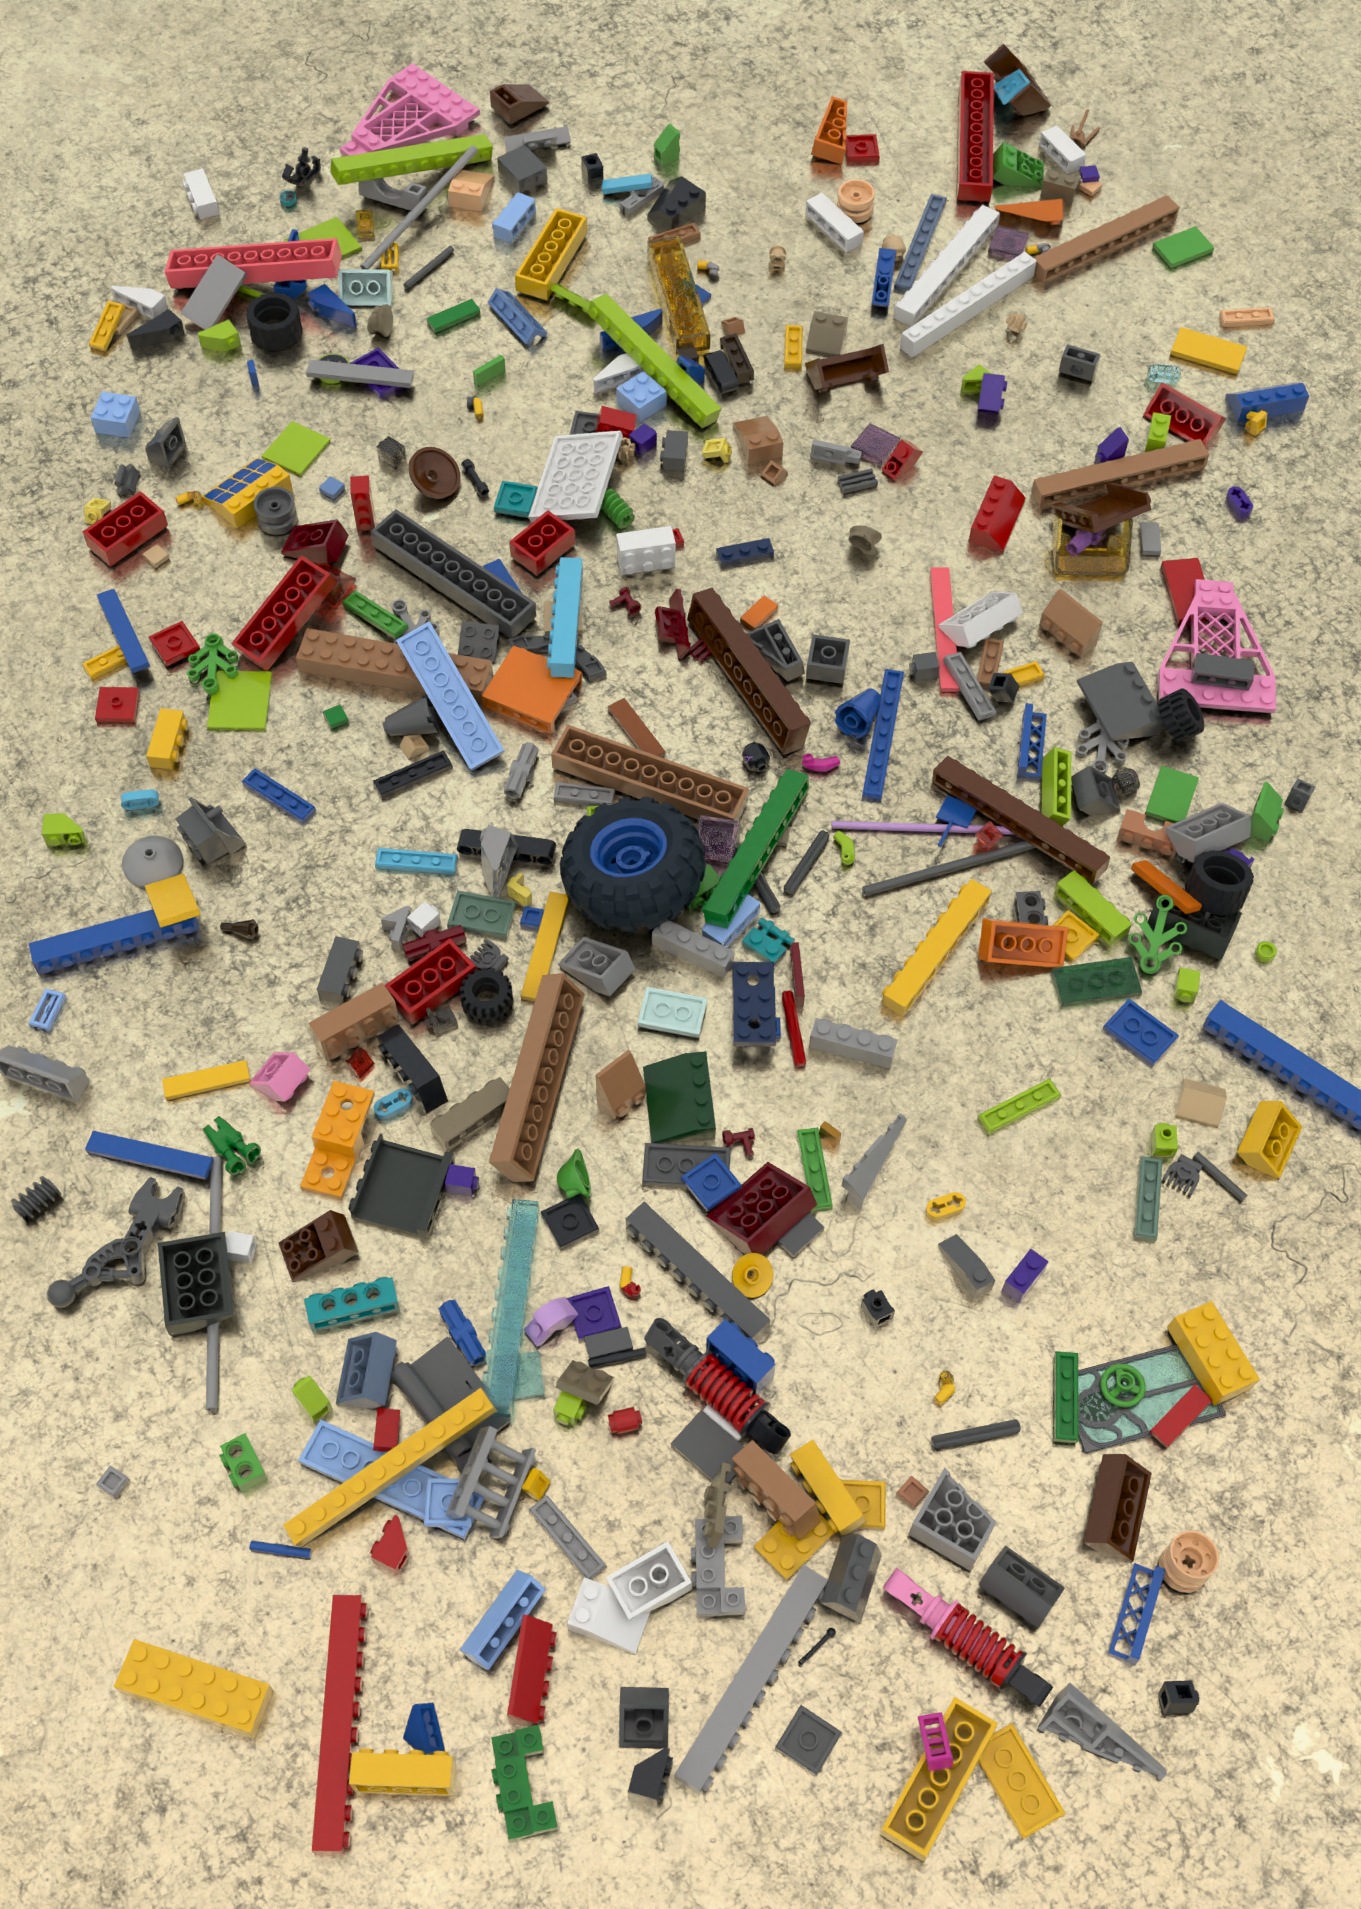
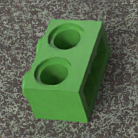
(246, 1461)

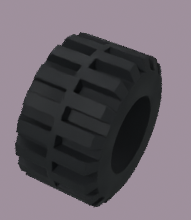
(1181, 715)
(486, 1010)

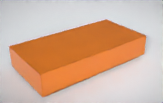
(759, 613)

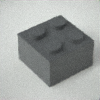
(827, 658)

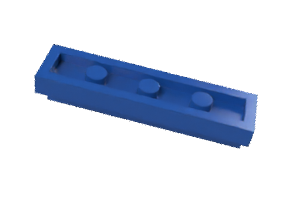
(1024, 758)
(1146, 1611)

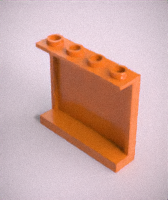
(527, 691)

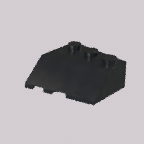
(677, 204)

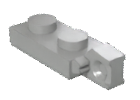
(834, 453)

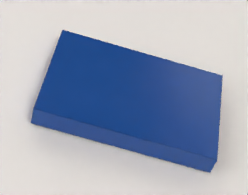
(1141, 1032)

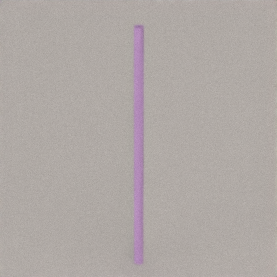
(910, 827)

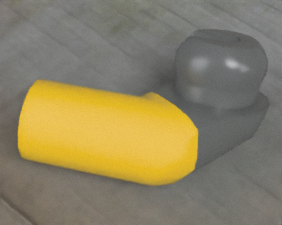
(477, 403)

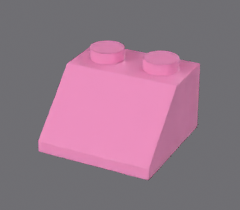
(280, 1076)

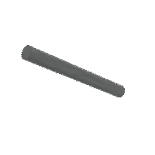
(428, 267)

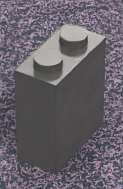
(522, 169)

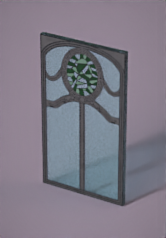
(1166, 1381)

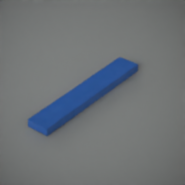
(123, 630)
(149, 1155)

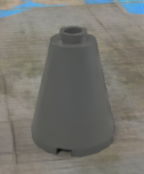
(412, 719)

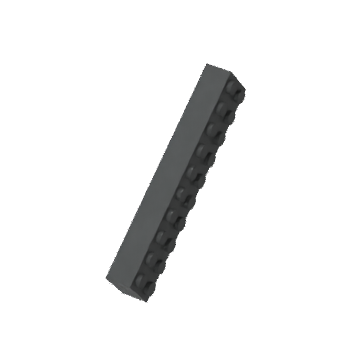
(453, 573)

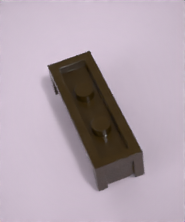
(737, 358)

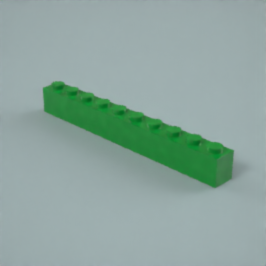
(755, 849)

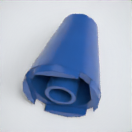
(858, 713)

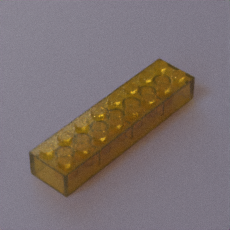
(678, 293)

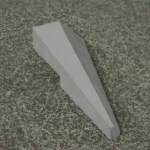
(867, 1170)
(1081, 1721)

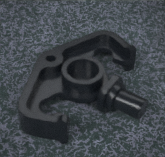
(303, 171)

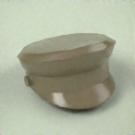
(380, 320)
(864, 538)

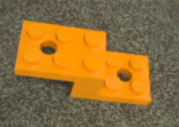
(337, 1140)

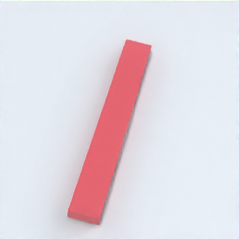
(942, 611)

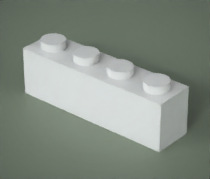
(834, 222)

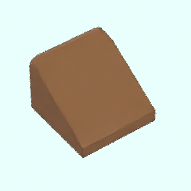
(733, 325)
(773, 472)

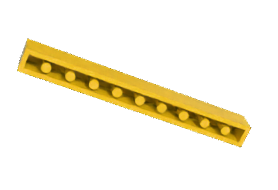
(389, 1468)

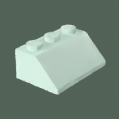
(365, 287)

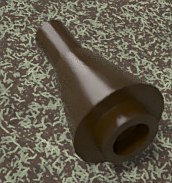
(244, 928)

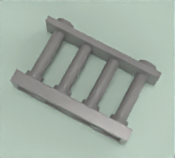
(469, 1482)

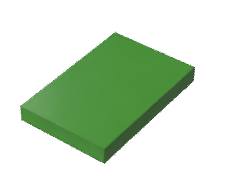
(1183, 247)
(1171, 795)

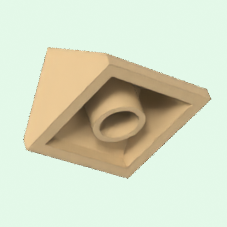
(1201, 1102)

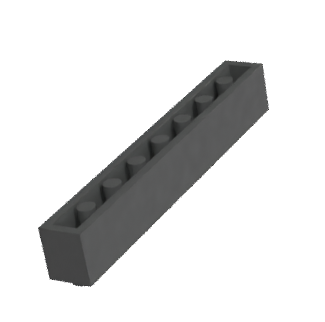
(695, 1271)

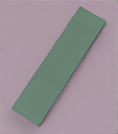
(1148, 1198)

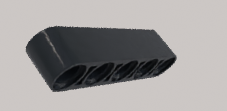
(529, 849)

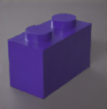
(991, 393)
(1025, 1276)

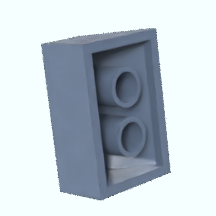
(366, 1371)

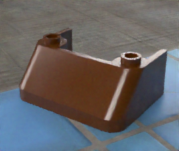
(1028, 100)
(847, 368)

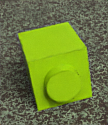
(1186, 985)

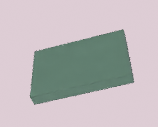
(482, 914)

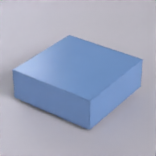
(332, 487)

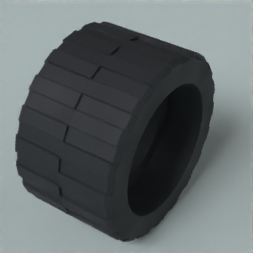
(272, 307)
(1219, 882)

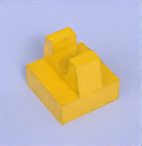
(1257, 422)
(535, 1484)

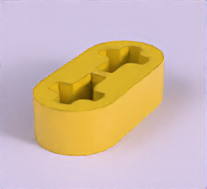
(946, 1211)

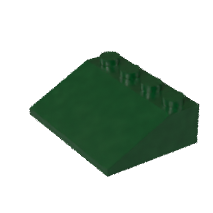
(680, 1099)

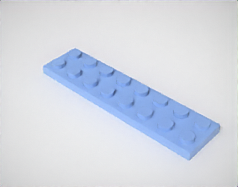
(450, 696)
(345, 1454)

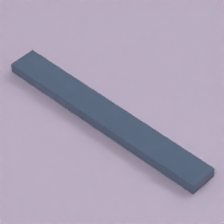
(920, 243)

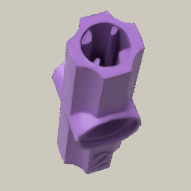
(1082, 540)

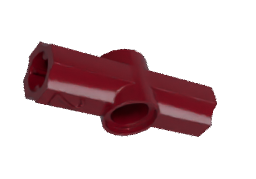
(431, 940)

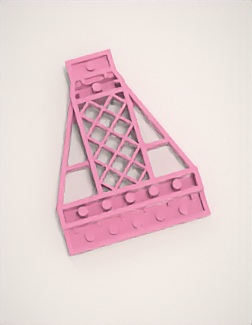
(418, 92)
(1219, 600)

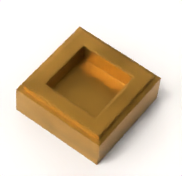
(830, 1134)

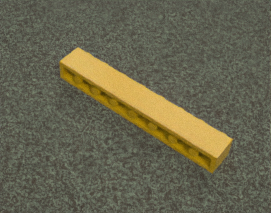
(936, 947)

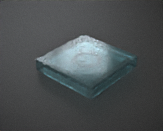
(529, 1377)

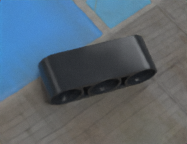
(721, 372)

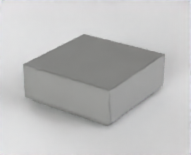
(112, 1482)

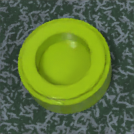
(1265, 951)

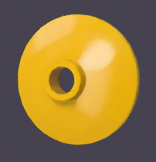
(761, 1274)

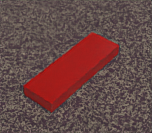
(1180, 1416)

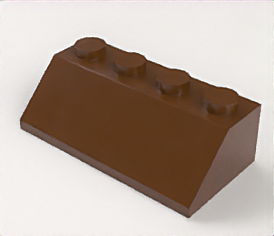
(1117, 1506)

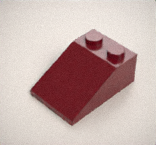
(316, 541)

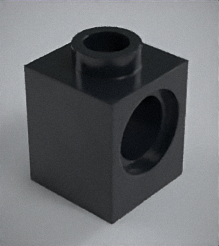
(592, 167)

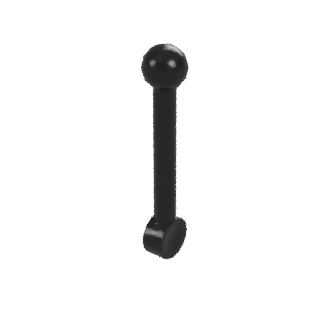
(831, 1632)

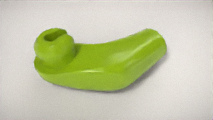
(848, 847)

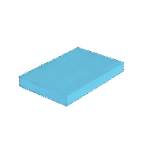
(1010, 86)

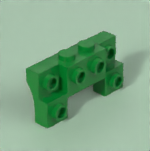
(515, 1794)

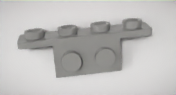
(539, 139)

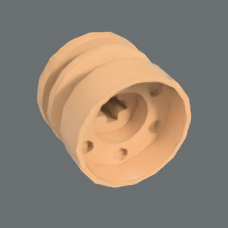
(1189, 1561)

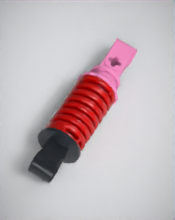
(968, 1639)

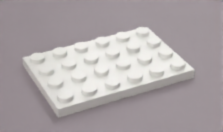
(576, 475)

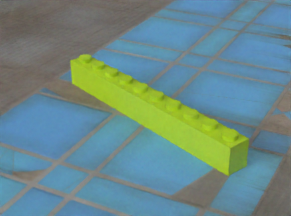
(408, 159)
(654, 360)

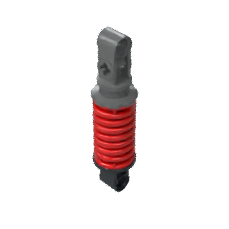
(719, 1387)

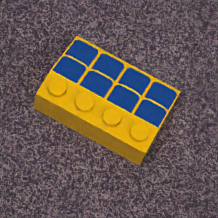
(236, 494)

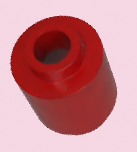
(624, 1420)

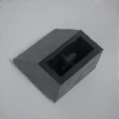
(648, 1777)

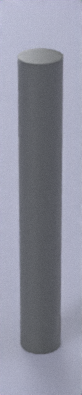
(1232, 1187)

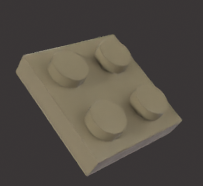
(584, 1382)

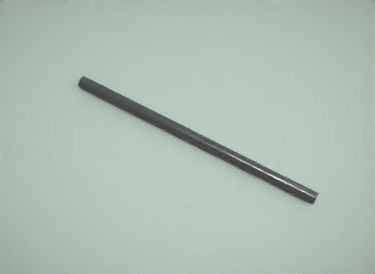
(946, 867)

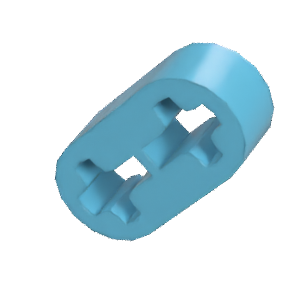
(139, 799)
(393, 1104)

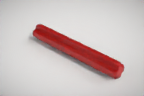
(793, 1028)

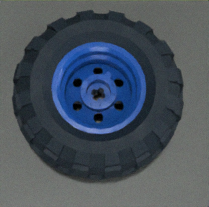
(632, 864)

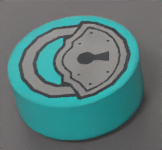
(288, 198)

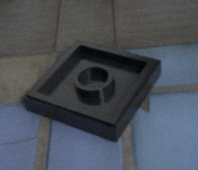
(569, 1221)

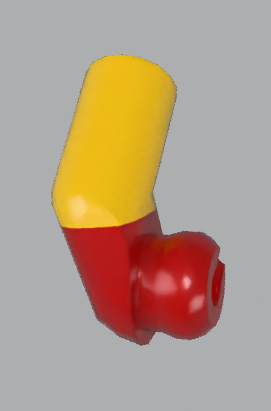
(627, 1284)

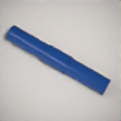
(280, 1549)

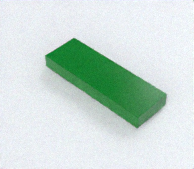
(453, 315)

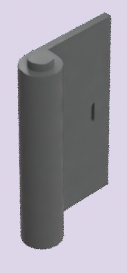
(439, 1383)

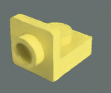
(717, 448)
(96, 509)
(518, 891)

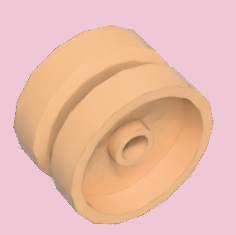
(856, 199)

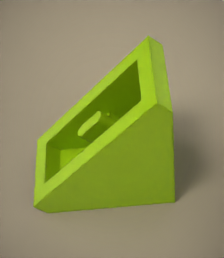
(973, 380)

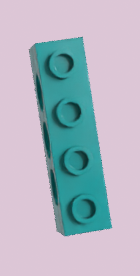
(363, 1308)

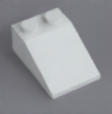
(649, 1581)
(601, 1618)

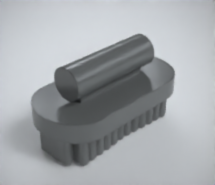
(126, 479)

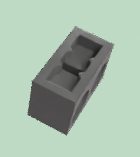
(1028, 913)

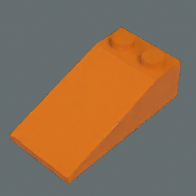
(1022, 943)

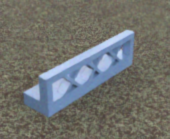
(516, 316)

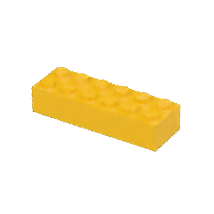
(551, 253)
(194, 1688)
(933, 1794)

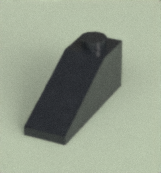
(156, 331)

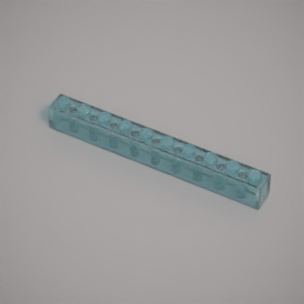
(511, 1305)

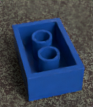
(741, 1356)

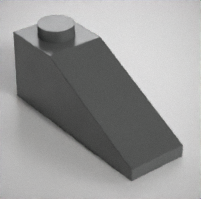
(967, 1266)

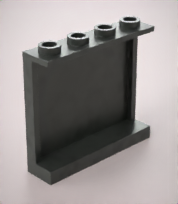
(401, 1188)

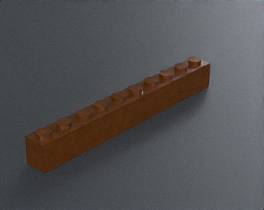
(1021, 819)

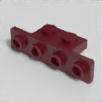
(672, 624)

